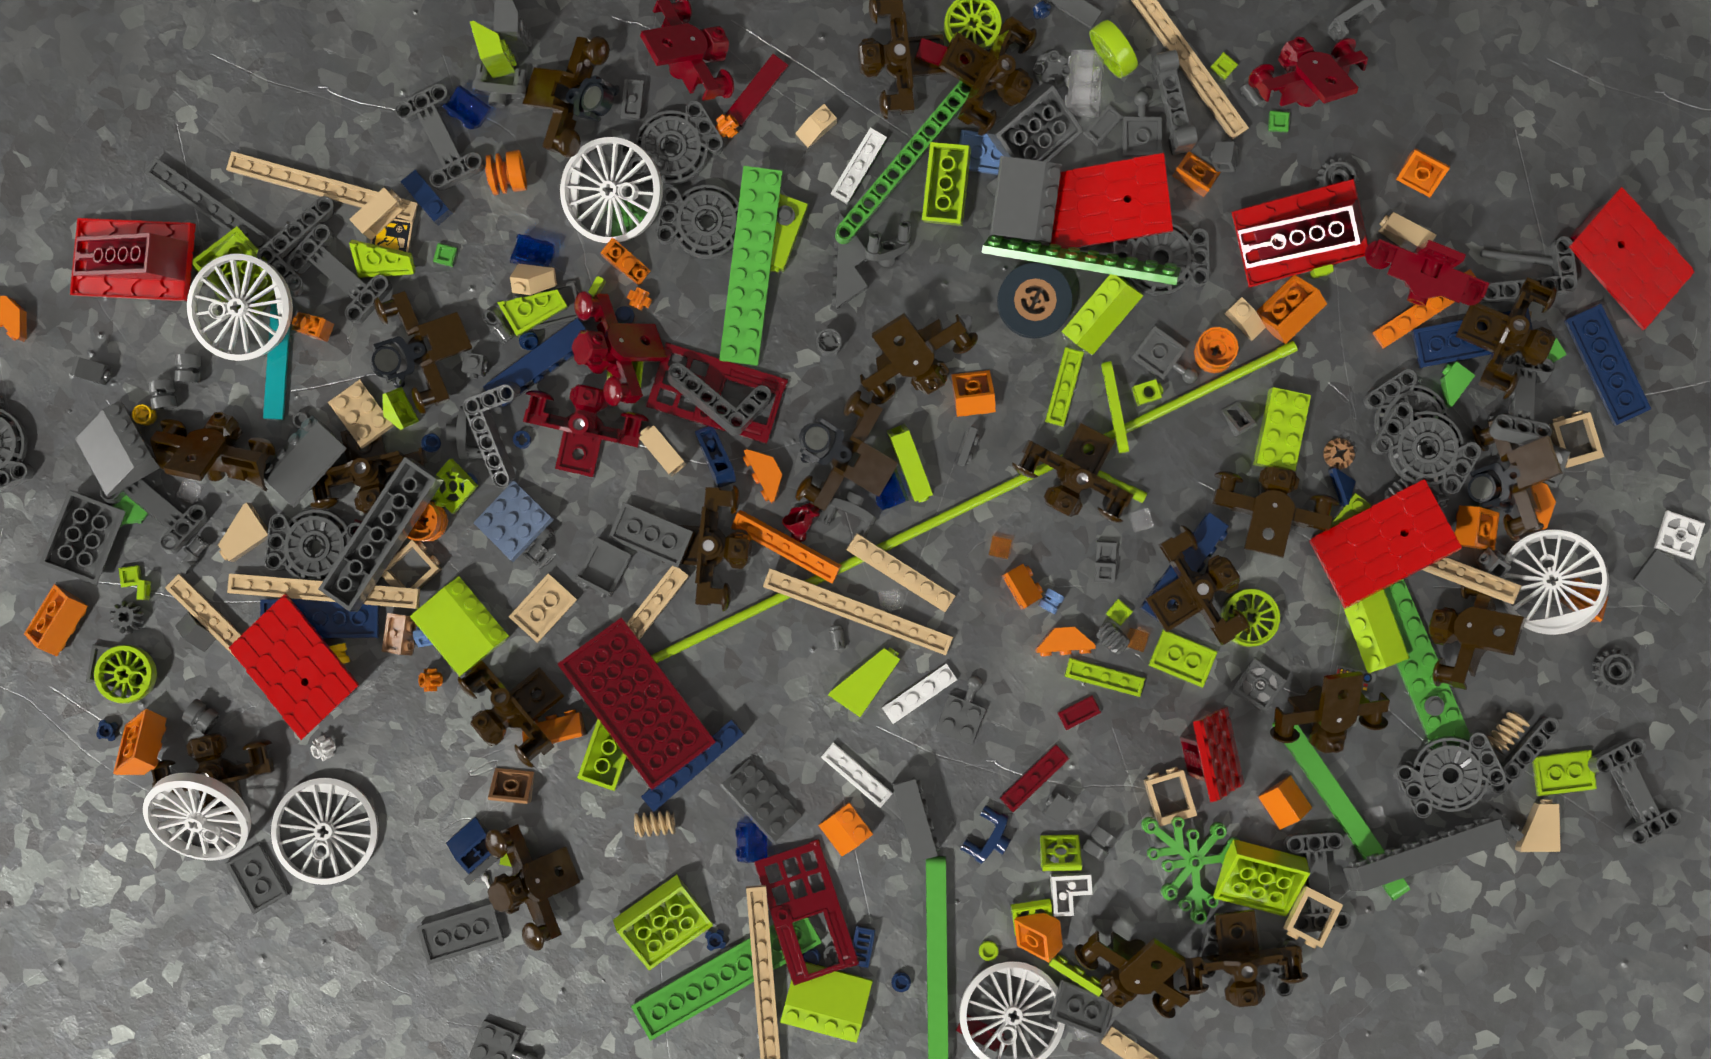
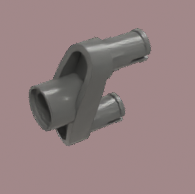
(499, 92)
(888, 250)
(457, 434)
(852, 506)

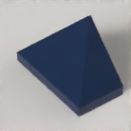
(1343, 486)

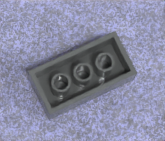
(914, 818)

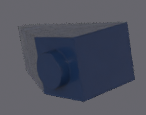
(426, 197)
(716, 457)

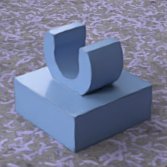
(420, 639)

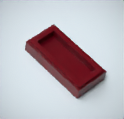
(1079, 712)

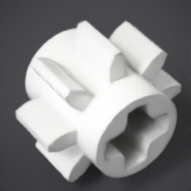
(323, 748)

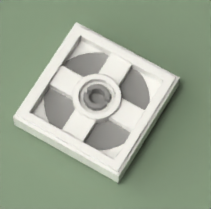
(1679, 535)

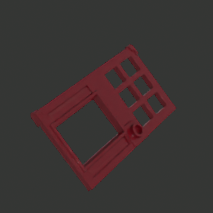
(716, 378)
(798, 909)

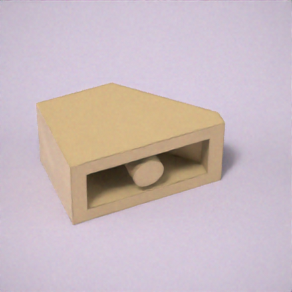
(816, 126)
(532, 279)
(1246, 318)

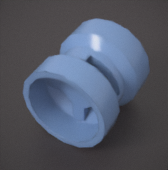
(1051, 601)

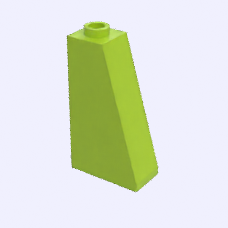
(786, 235)
(910, 463)
(863, 684)

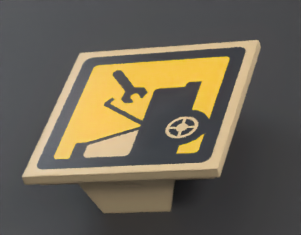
(395, 235)

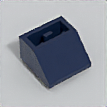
(469, 845)

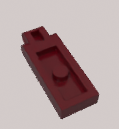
(976, 1025)

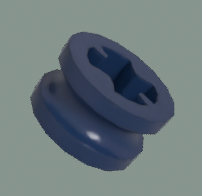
(517, 443)

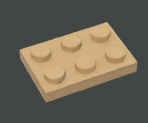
(360, 414)
(543, 608)

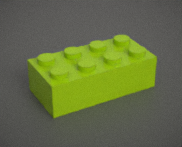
(946, 184)
(1282, 429)

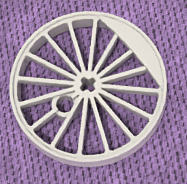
(570, 189)
(242, 315)
(1567, 622)
(329, 786)
(205, 821)
(1025, 972)

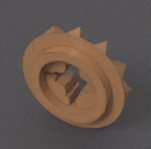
(1330, 451)

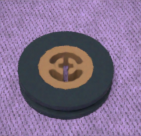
(1055, 310)

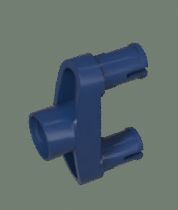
(996, 841)

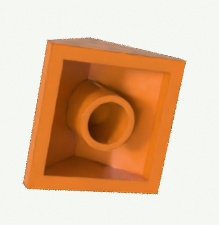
(1422, 172)
(1196, 174)
(1580, 604)
(1285, 803)

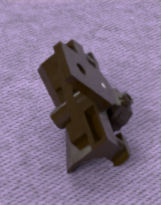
(211, 451)

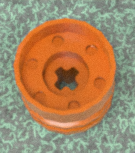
(506, 172)
(1219, 339)
(433, 528)

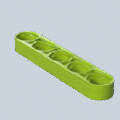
(1115, 408)

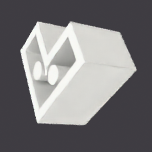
(1064, 888)

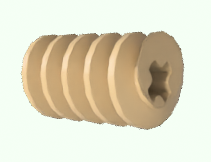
(1507, 731)
(655, 824)

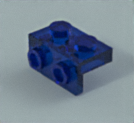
(467, 108)
(532, 251)
(893, 493)
(750, 843)

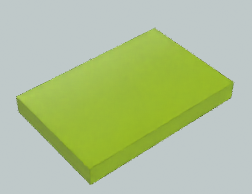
(1182, 658)
(1563, 773)

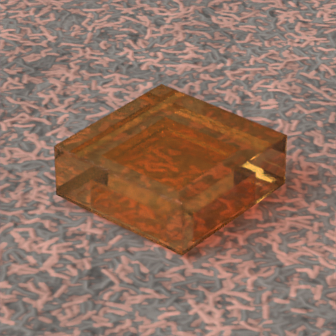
(1000, 547)
(1137, 639)

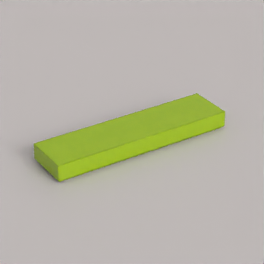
(1064, 387)
(1104, 677)

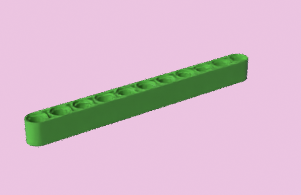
(898, 167)
(1340, 805)
(936, 957)

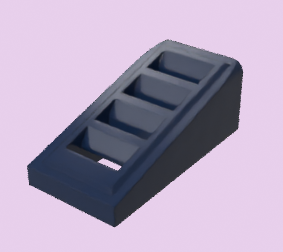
(868, 931)

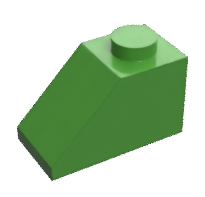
(1454, 382)

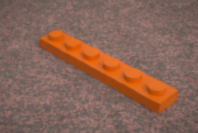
(1411, 319)
(787, 546)

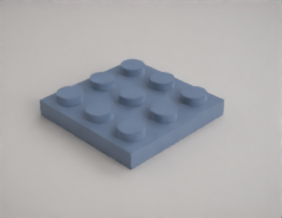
(513, 521)

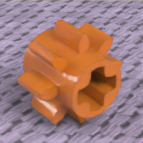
(727, 125)
(639, 298)
(430, 679)

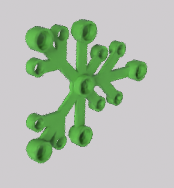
(1177, 847)

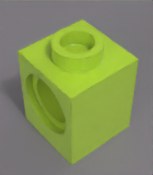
(1138, 392)

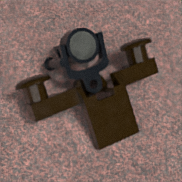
(584, 94)
(444, 335)
(1530, 464)
(870, 470)

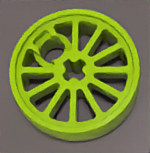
(992, 12)
(1113, 48)
(1273, 607)
(147, 684)

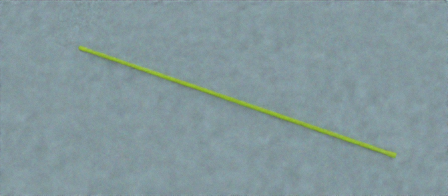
(1280, 352)

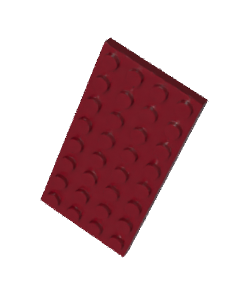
(636, 703)

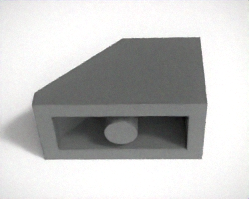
(91, 371)

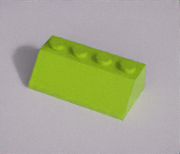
(493, 51)
(1102, 313)
(1376, 632)
(603, 760)

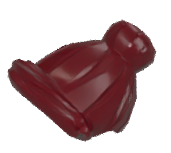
(800, 520)

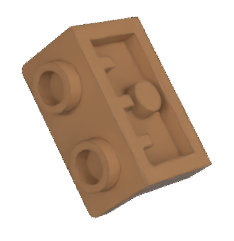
(399, 634)

